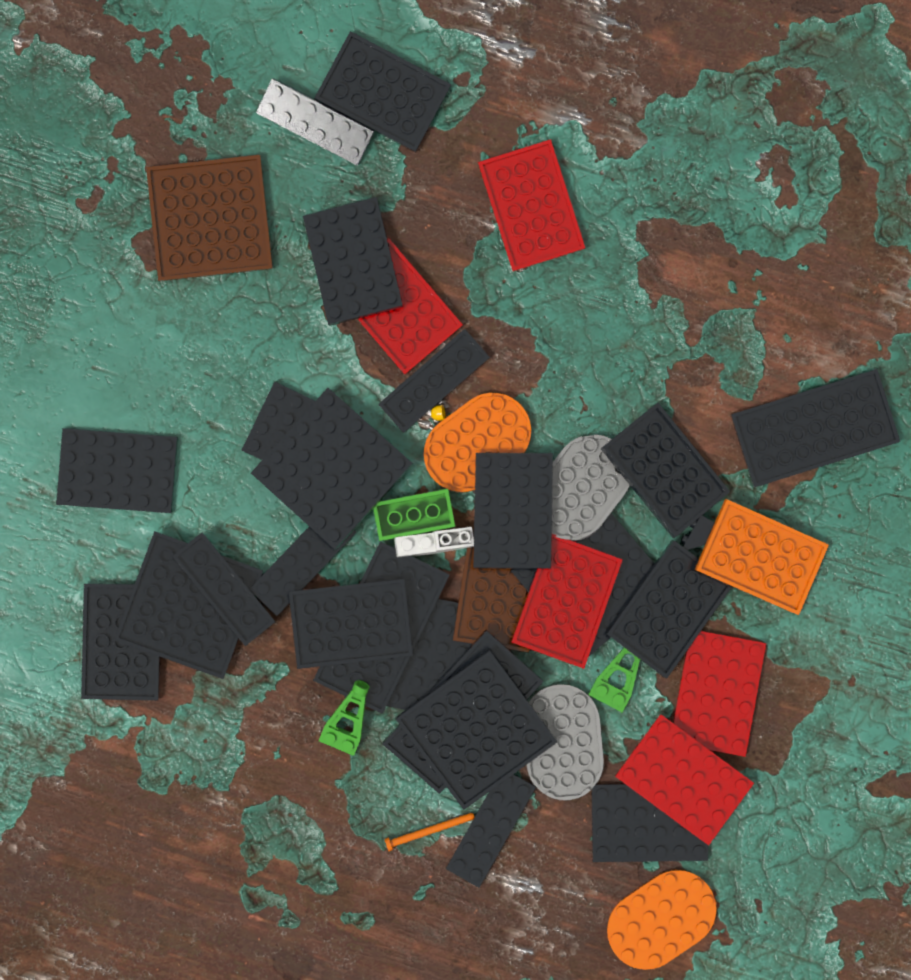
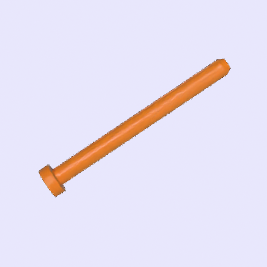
(427, 831)

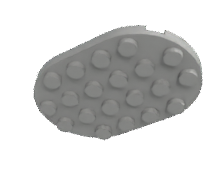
(584, 488)
(576, 759)

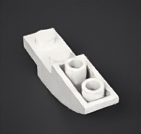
(434, 542)

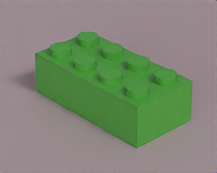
(414, 515)

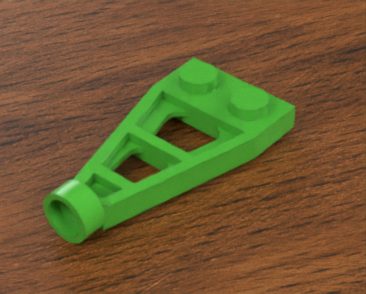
(609, 694)
(341, 738)

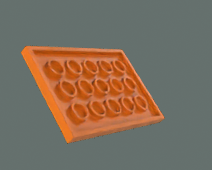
(761, 557)

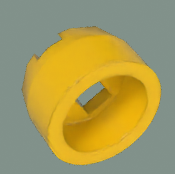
(438, 413)

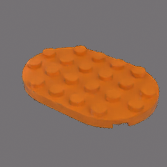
(480, 426)
(661, 919)

